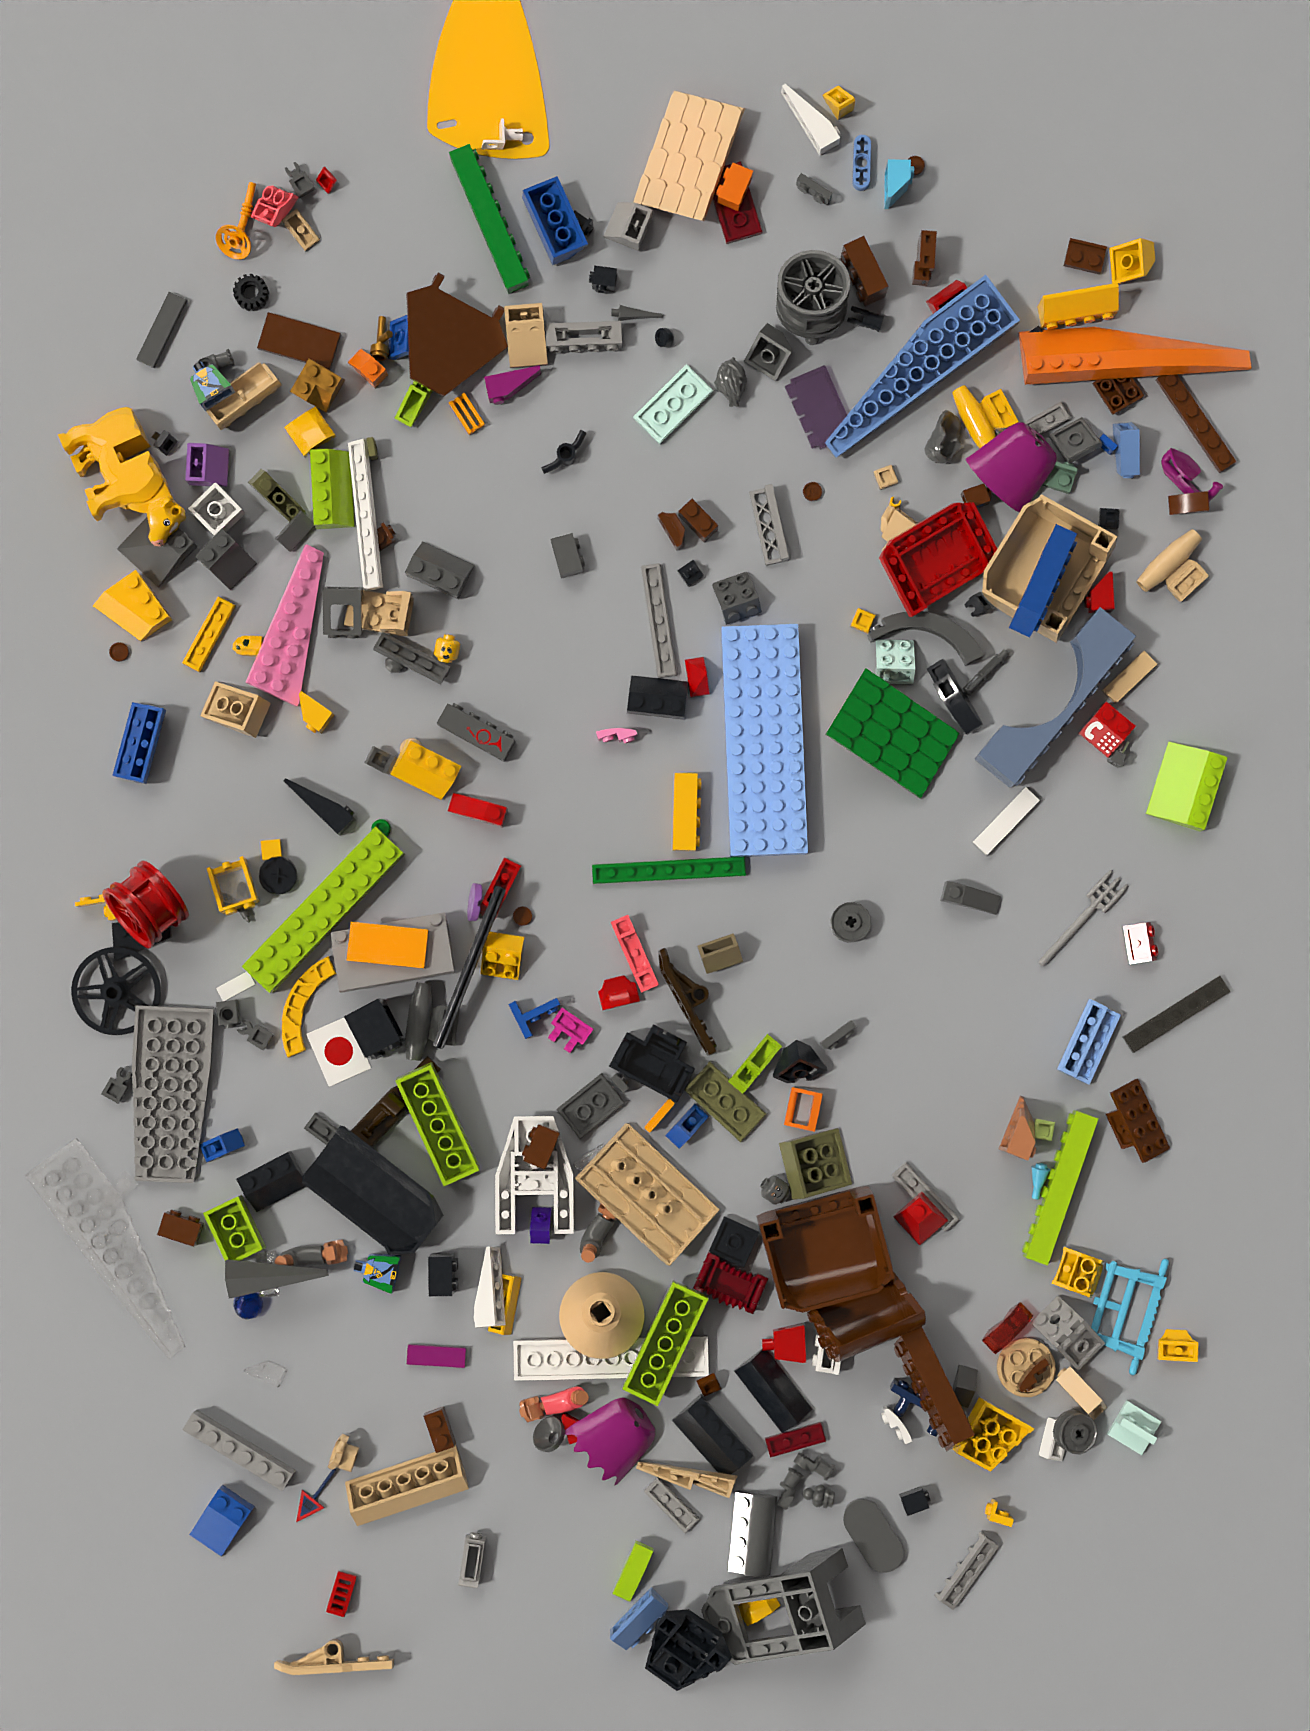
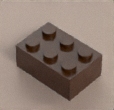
(864, 271)

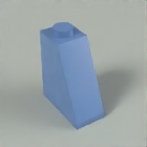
(1128, 449)

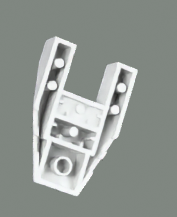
(522, 1178)

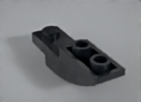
(954, 697)

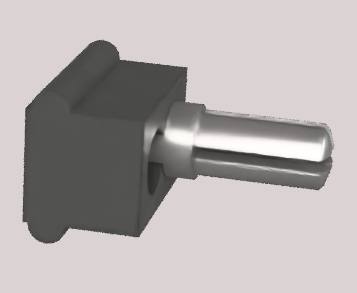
(1118, 756)

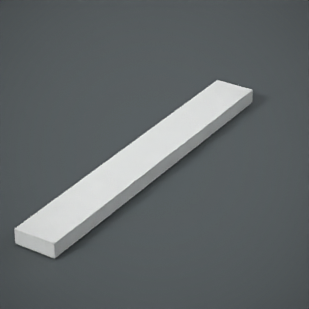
(365, 515)

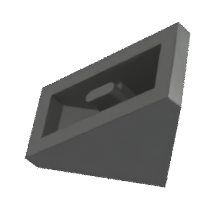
(965, 1384)

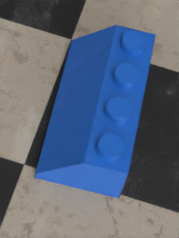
(554, 220)

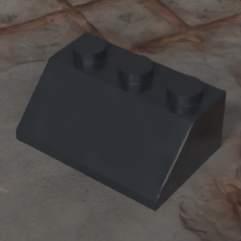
(657, 697)
(272, 1181)

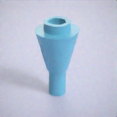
(1039, 1176)

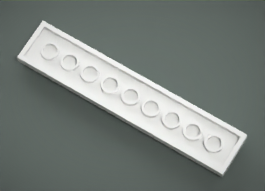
(559, 1360)

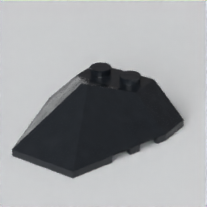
(686, 1649)

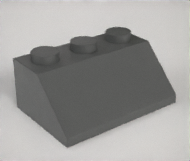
(439, 570)

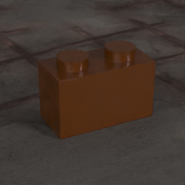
(698, 520)
(541, 1146)
(180, 1228)
(439, 1429)

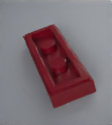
(795, 1439)

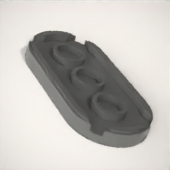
(873, 1535)

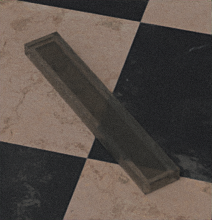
(1176, 1014)

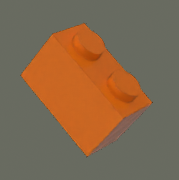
(735, 186)

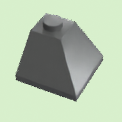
(769, 352)

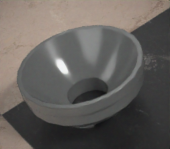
(545, 1431)

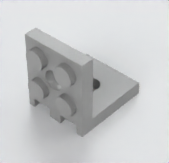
(1068, 1332)

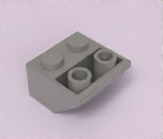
(629, 224)

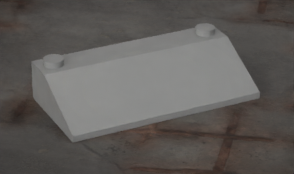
(362, 975)

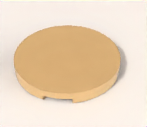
(1015, 1360)

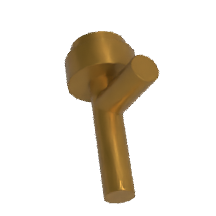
(380, 350)

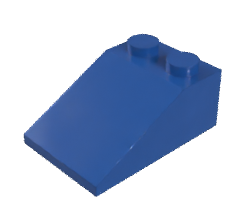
(221, 1520)

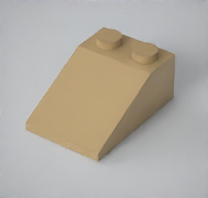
(235, 709)

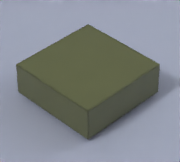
(372, 448)

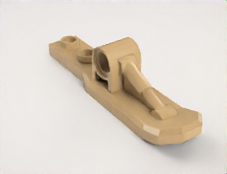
(323, 1661)

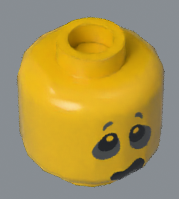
(447, 648)

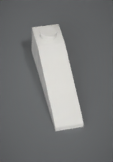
(815, 125)
(490, 1299)

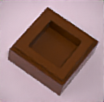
(709, 1384)

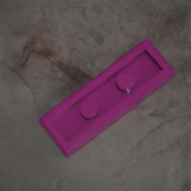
(436, 1356)

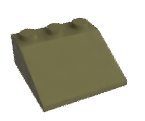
(815, 1164)

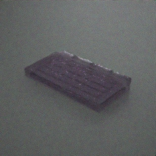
(818, 403)

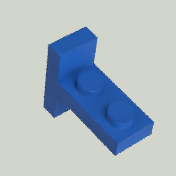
(533, 1015)

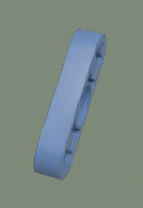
(856, 149)

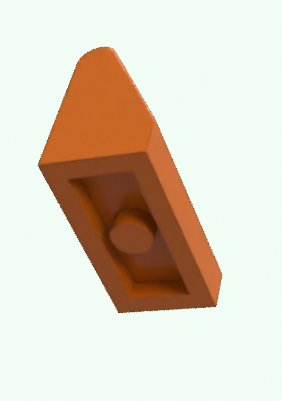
(814, 1111)

